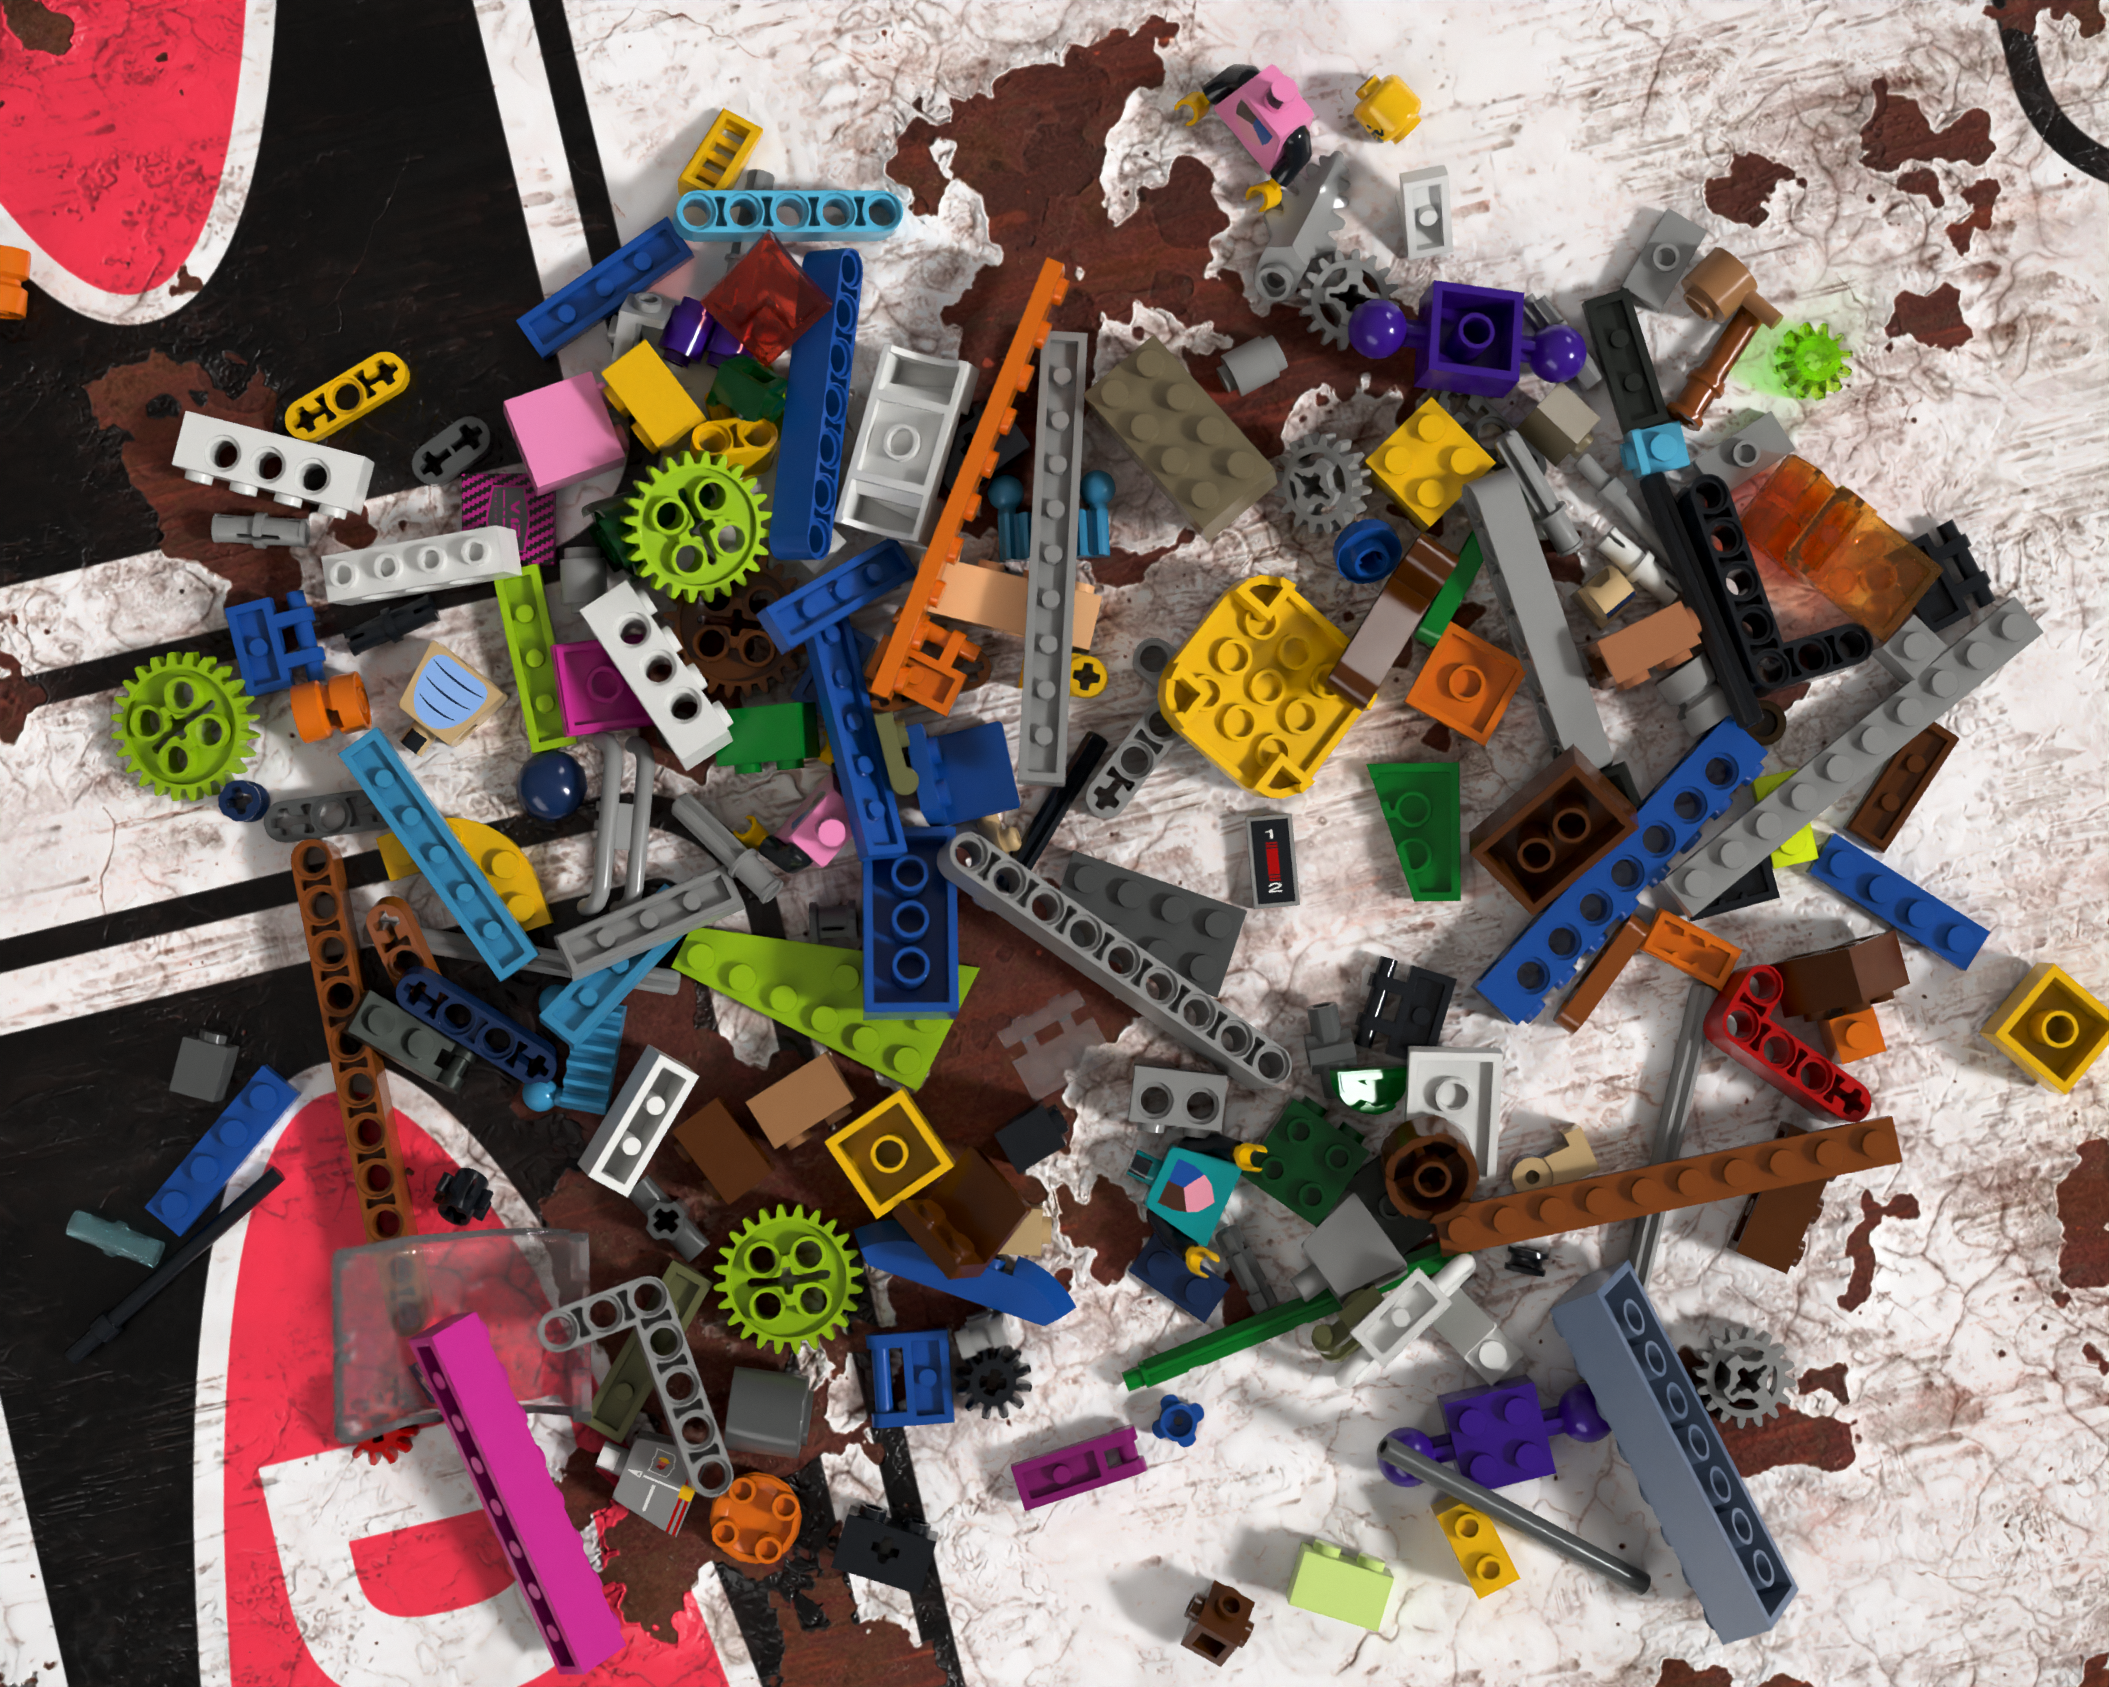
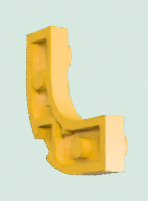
(498, 859)

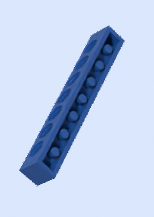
(1742, 764)

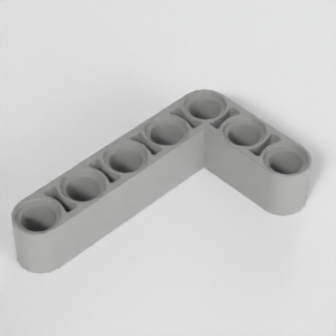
(659, 1367)

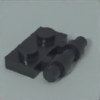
(1944, 600)
(1419, 1013)

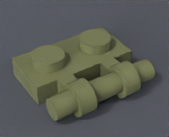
(1335, 1340)

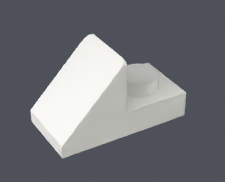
(1425, 212)
(1477, 1338)

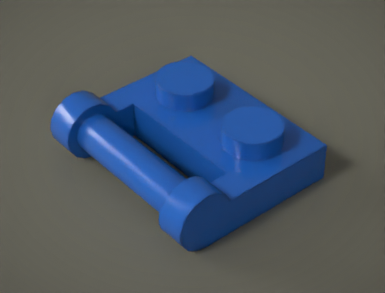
(925, 1373)

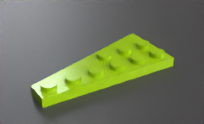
(817, 994)

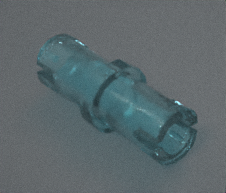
(115, 1238)

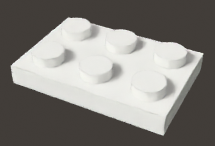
(1465, 1090)

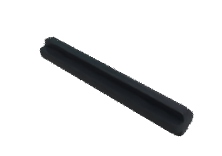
(1058, 803)

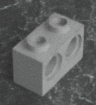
(1179, 1086)

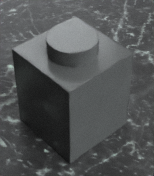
(204, 1066)

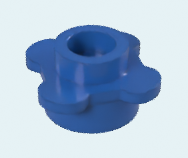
(1165, 1425)

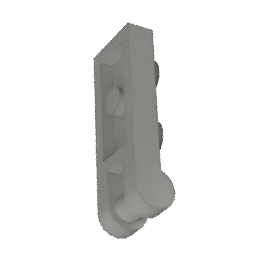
(982, 1331)

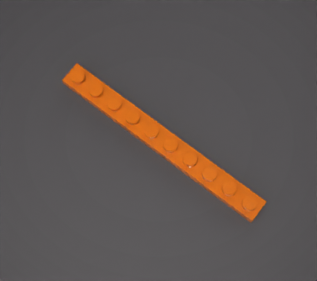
(978, 463)

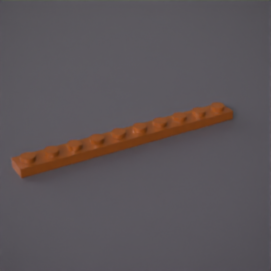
(1671, 1185)

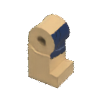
(1604, 596)
(1557, 1165)

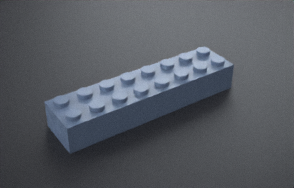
(1674, 1452)

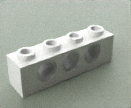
(205, 437)
(421, 565)
(609, 621)

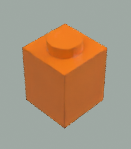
(1851, 1036)

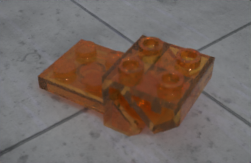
(1837, 546)

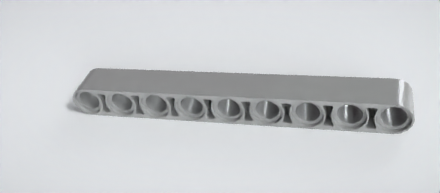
(1093, 962)

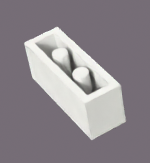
(637, 1120)

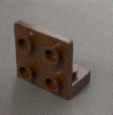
(965, 1216)

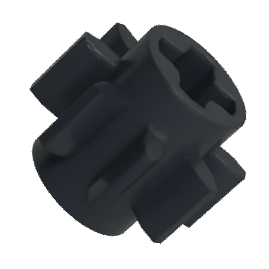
(463, 1196)

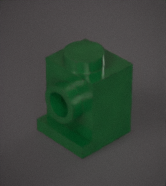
(748, 390)

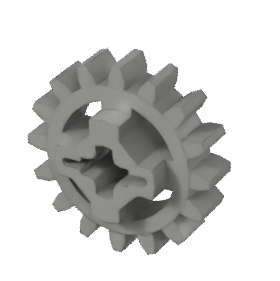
(1350, 279)
(1322, 482)
(1729, 1388)

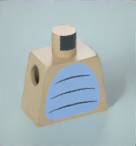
(447, 700)

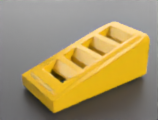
(705, 154)

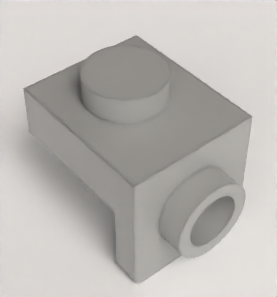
(634, 313)

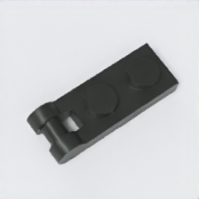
(408, 1041)

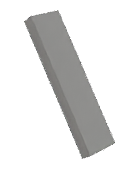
(648, 923)

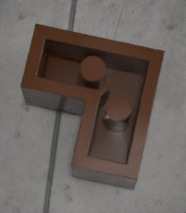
(1842, 976)

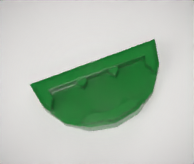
(1370, 1088)

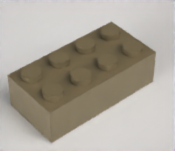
(1181, 438)

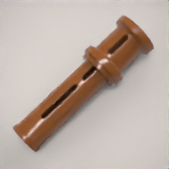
(1706, 381)

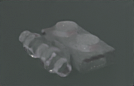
(1061, 1058)

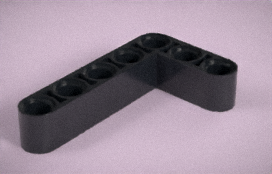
(1752, 603)

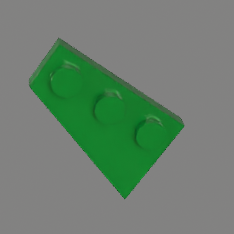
(1424, 822)

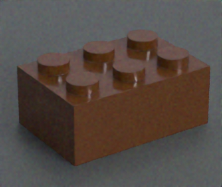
(1553, 830)

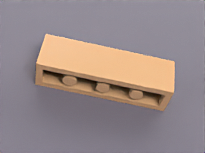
(998, 601)

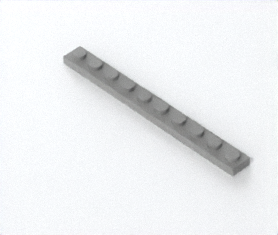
(1052, 560)
(1851, 757)

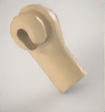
(992, 830)

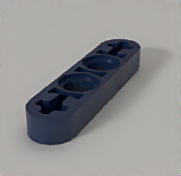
(473, 1032)

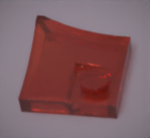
(766, 300)

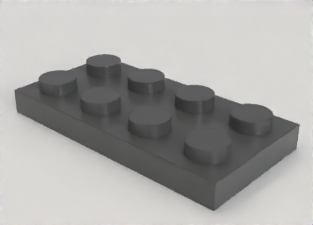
(1167, 921)

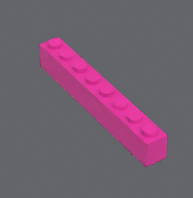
(518, 1492)

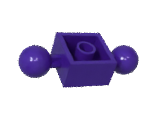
(1467, 340)
(1501, 1432)

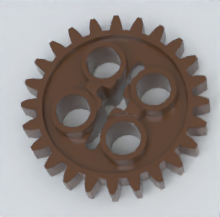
(732, 665)

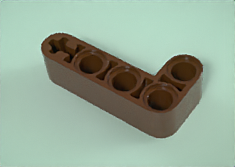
(1391, 621)

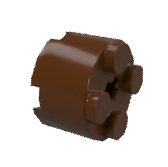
(1423, 1144)

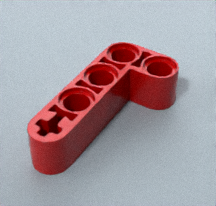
(1788, 1051)

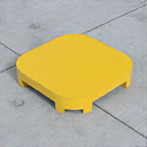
(1254, 691)

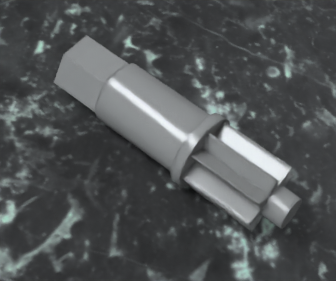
(1542, 313)

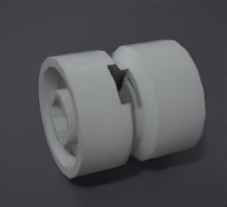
(1696, 693)

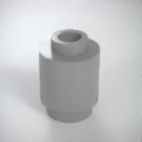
(1251, 365)
(582, 577)

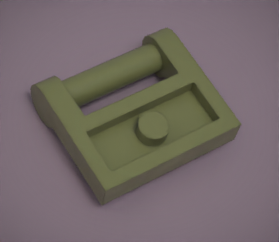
(894, 738)

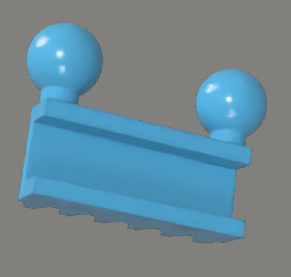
(1014, 529)
(589, 1067)

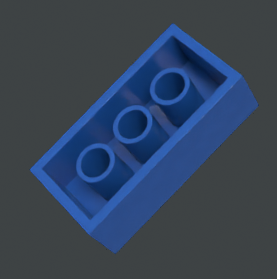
(910, 932)

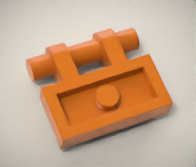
(932, 681)

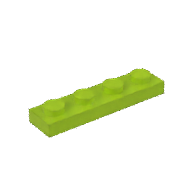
(529, 640)

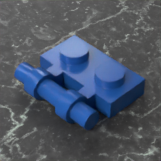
(261, 645)

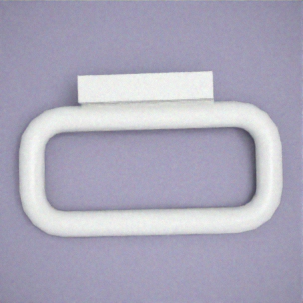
(1402, 1319)

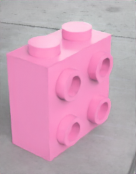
(565, 433)

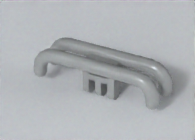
(621, 824)

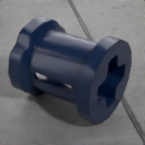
(235, 791)

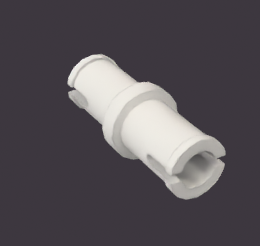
(1639, 566)

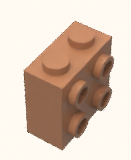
(1653, 641)

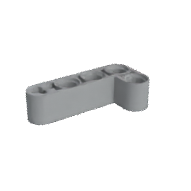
(1138, 738)

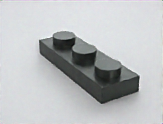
(1625, 361)

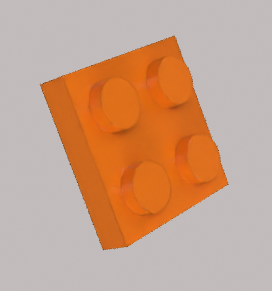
(1466, 684)

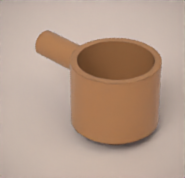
(1721, 286)

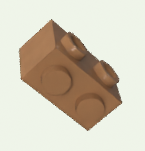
(801, 1101)

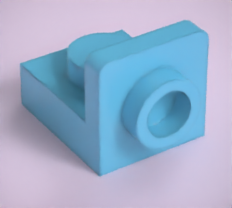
(1654, 450)

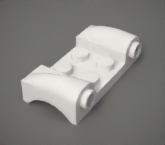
(905, 445)

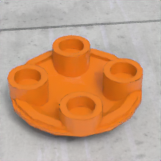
(756, 1518)

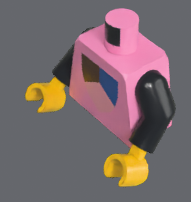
(1265, 117)
(812, 832)

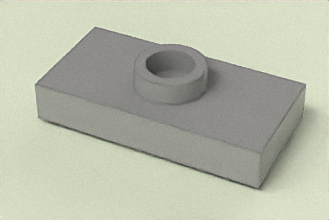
(1663, 260)
(1746, 452)

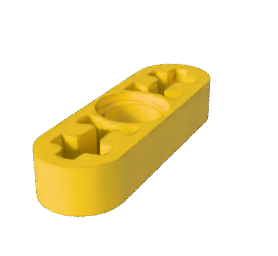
(323, 423)

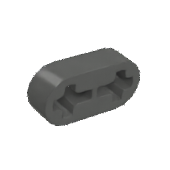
(445, 443)

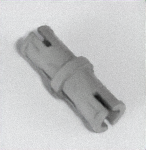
(260, 530)

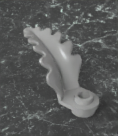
(1302, 227)

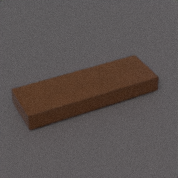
(1900, 787)

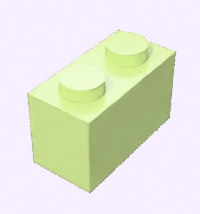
(1340, 1584)

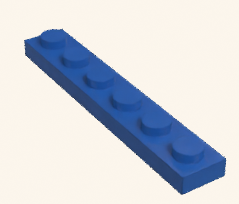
(855, 743)

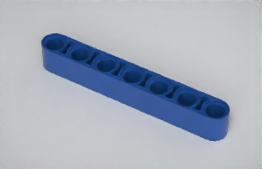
(816, 413)

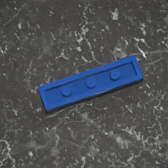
(604, 288)
(836, 594)
(1898, 902)
(223, 1150)

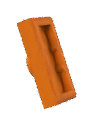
(1690, 949)

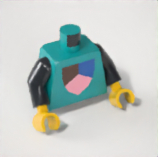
(1191, 1191)

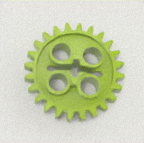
(659, 545)
(162, 691)
(795, 1319)

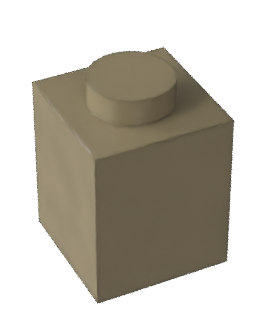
(1559, 425)

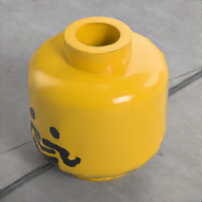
(1387, 108)

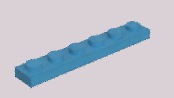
(439, 854)

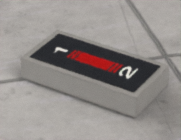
(1272, 861)

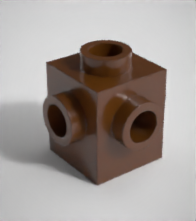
(1217, 1623)

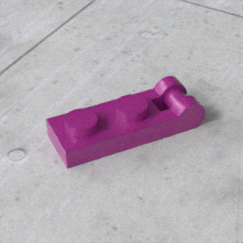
(1077, 1468)

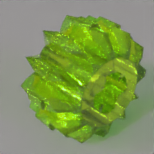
(1828, 353)

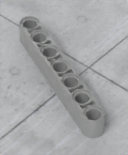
(1535, 616)

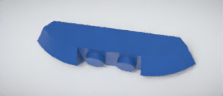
(1021, 1292)

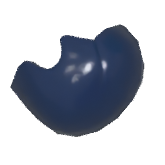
(551, 786)

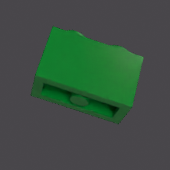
(771, 734)

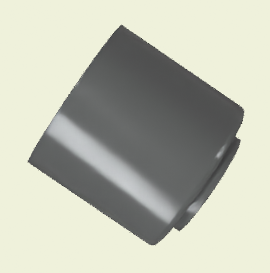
(768, 1412)

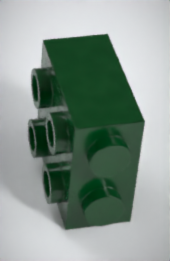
(1307, 1159)

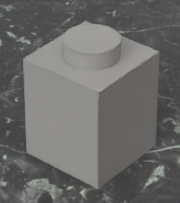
(1909, 649)

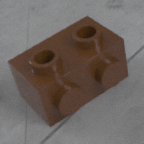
(722, 1151)

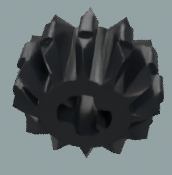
(1004, 1391)

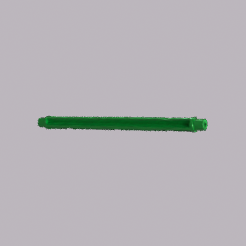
(1261, 1327)

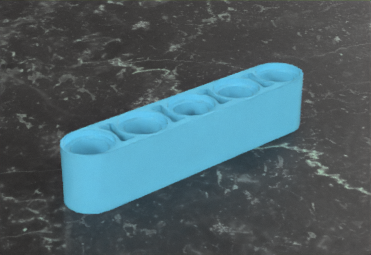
(806, 203)

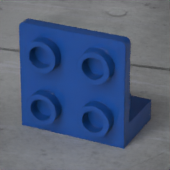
(962, 773)

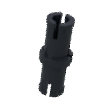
(391, 625)

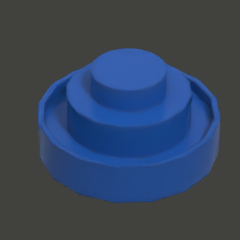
(1367, 551)

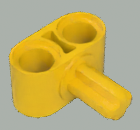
(735, 439)

